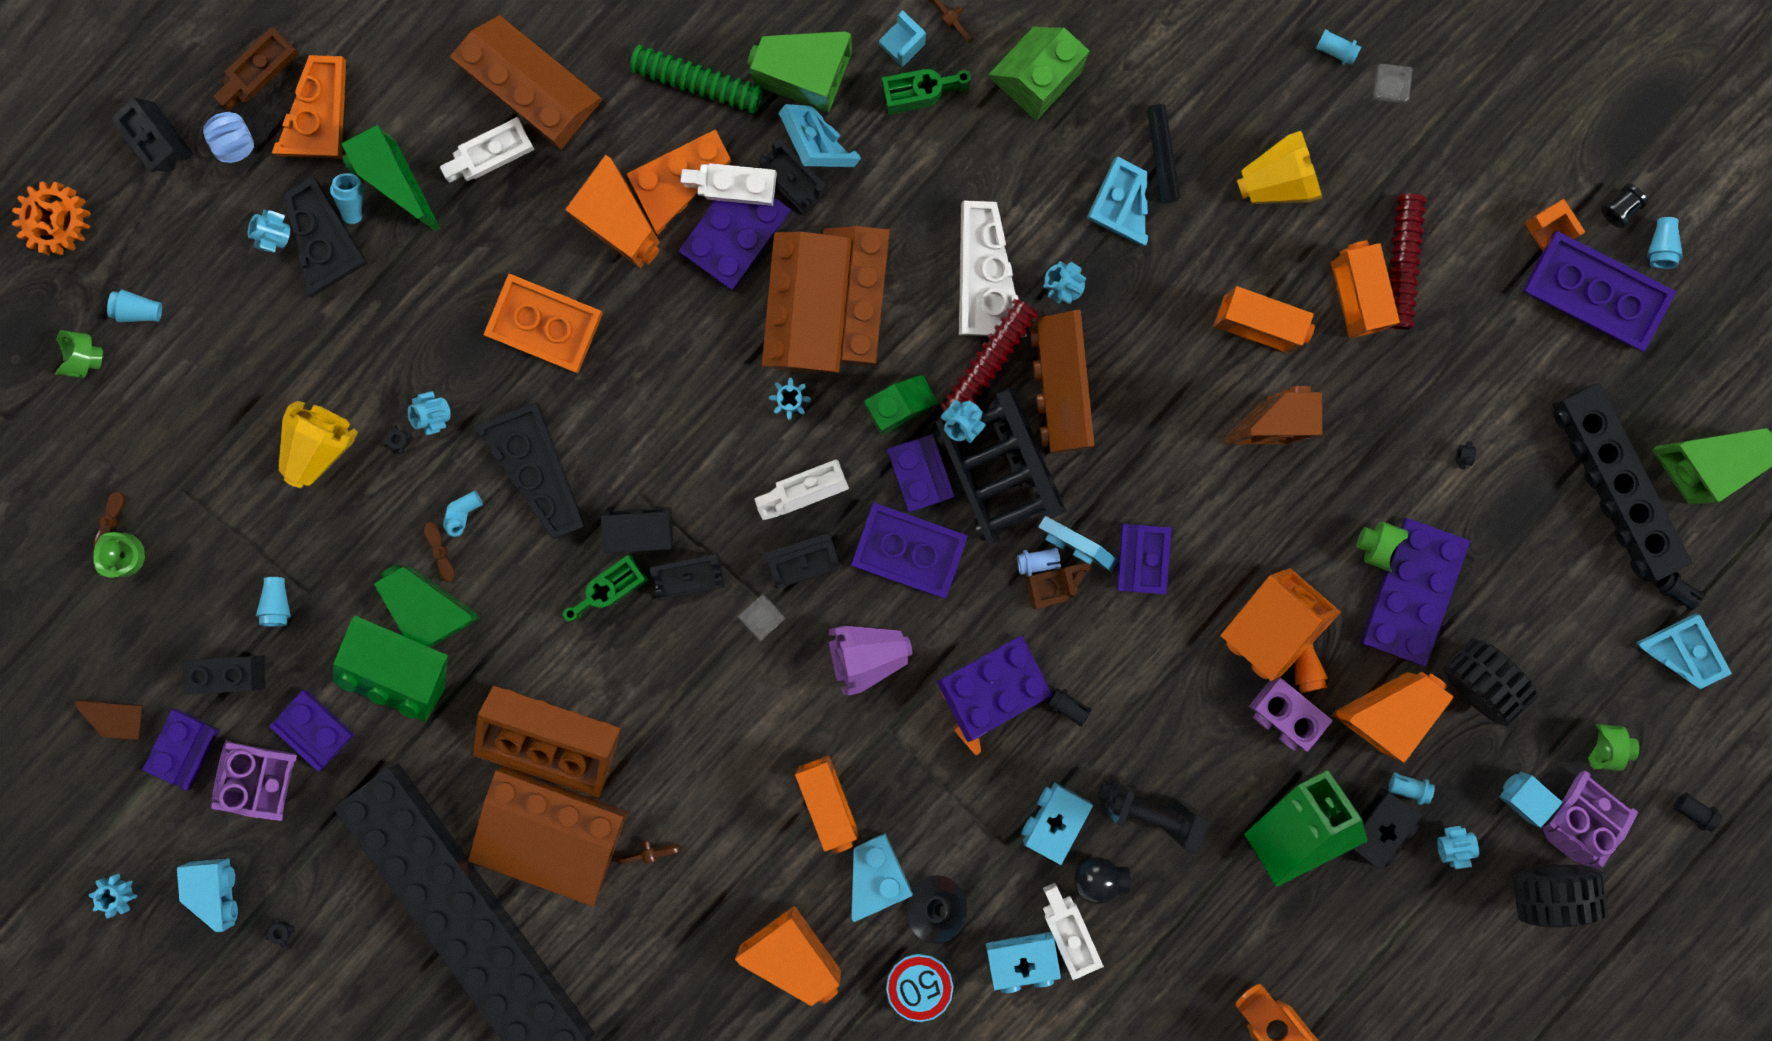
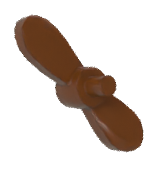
(951, 18)
(109, 521)
(439, 551)
(650, 854)

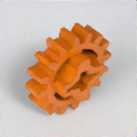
(36, 218)

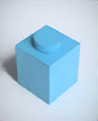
(1530, 798)

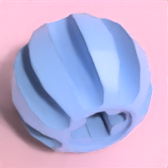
(228, 137)

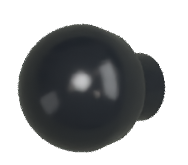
(1100, 880)

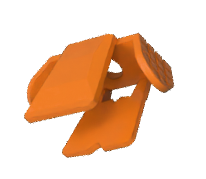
(1261, 1009)

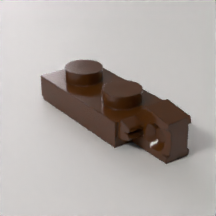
(255, 68)

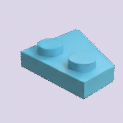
(814, 138)
(1122, 202)
(1084, 548)
(1688, 651)
(876, 878)

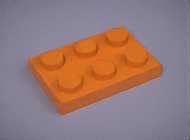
(543, 323)

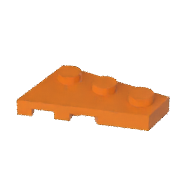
(317, 113)
(660, 183)

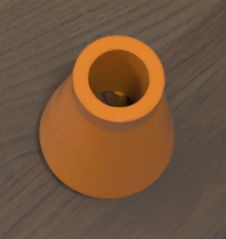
(1309, 672)

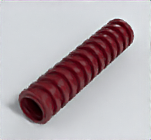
(1406, 256)
(992, 355)

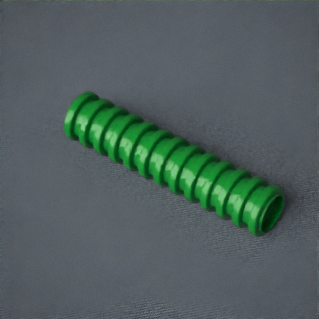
(695, 78)

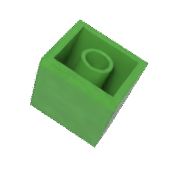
(802, 66)
(1040, 68)
(1717, 465)

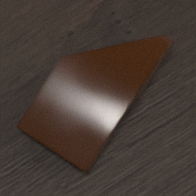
(1055, 585)
(112, 719)

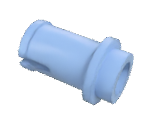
(1038, 561)

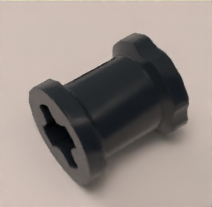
(1624, 205)

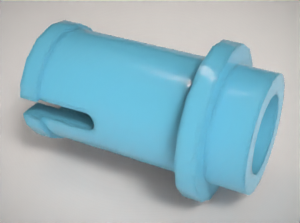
(1338, 47)
(1411, 788)

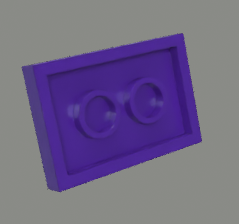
(733, 238)
(909, 550)
(994, 688)

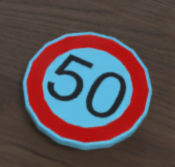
(919, 987)

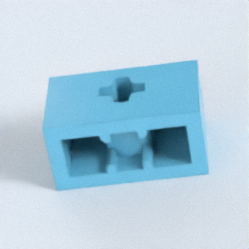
(1058, 841)
(1005, 960)

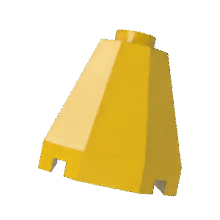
(1281, 174)
(311, 442)

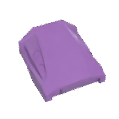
(252, 781)
(1589, 823)

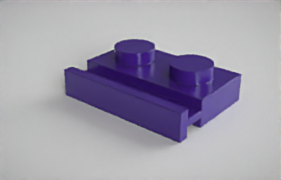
(920, 473)
(1144, 559)
(312, 730)
(181, 749)

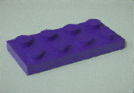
(1599, 291)
(1415, 592)

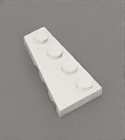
(984, 270)

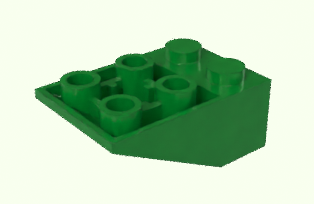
(1306, 829)

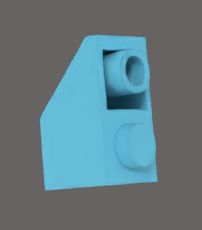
(207, 892)

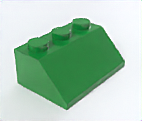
(390, 669)

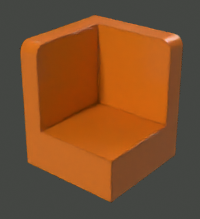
(1552, 219)

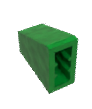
(900, 403)
(421, 606)

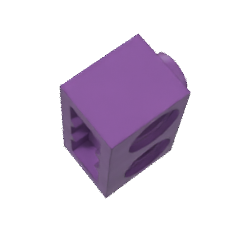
(1293, 708)

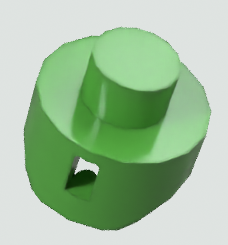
(77, 354)
(1380, 544)
(118, 555)
(1613, 748)

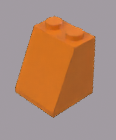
(613, 214)
(1279, 623)
(1397, 713)
(792, 959)

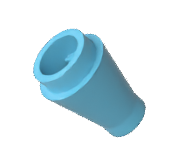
(348, 195)
(1666, 244)
(132, 308)
(273, 603)

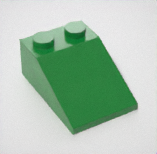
(382, 164)

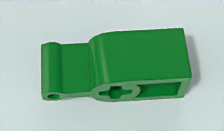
(905, 90)
(617, 590)

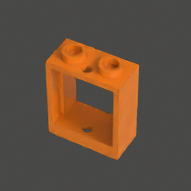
(1364, 289)
(1264, 320)
(827, 804)

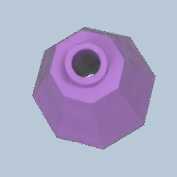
(866, 655)

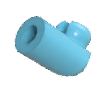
(457, 513)

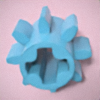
(269, 231)
(1064, 282)
(791, 389)
(429, 413)
(963, 421)
(1458, 847)
(105, 895)

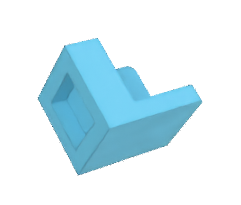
(903, 39)

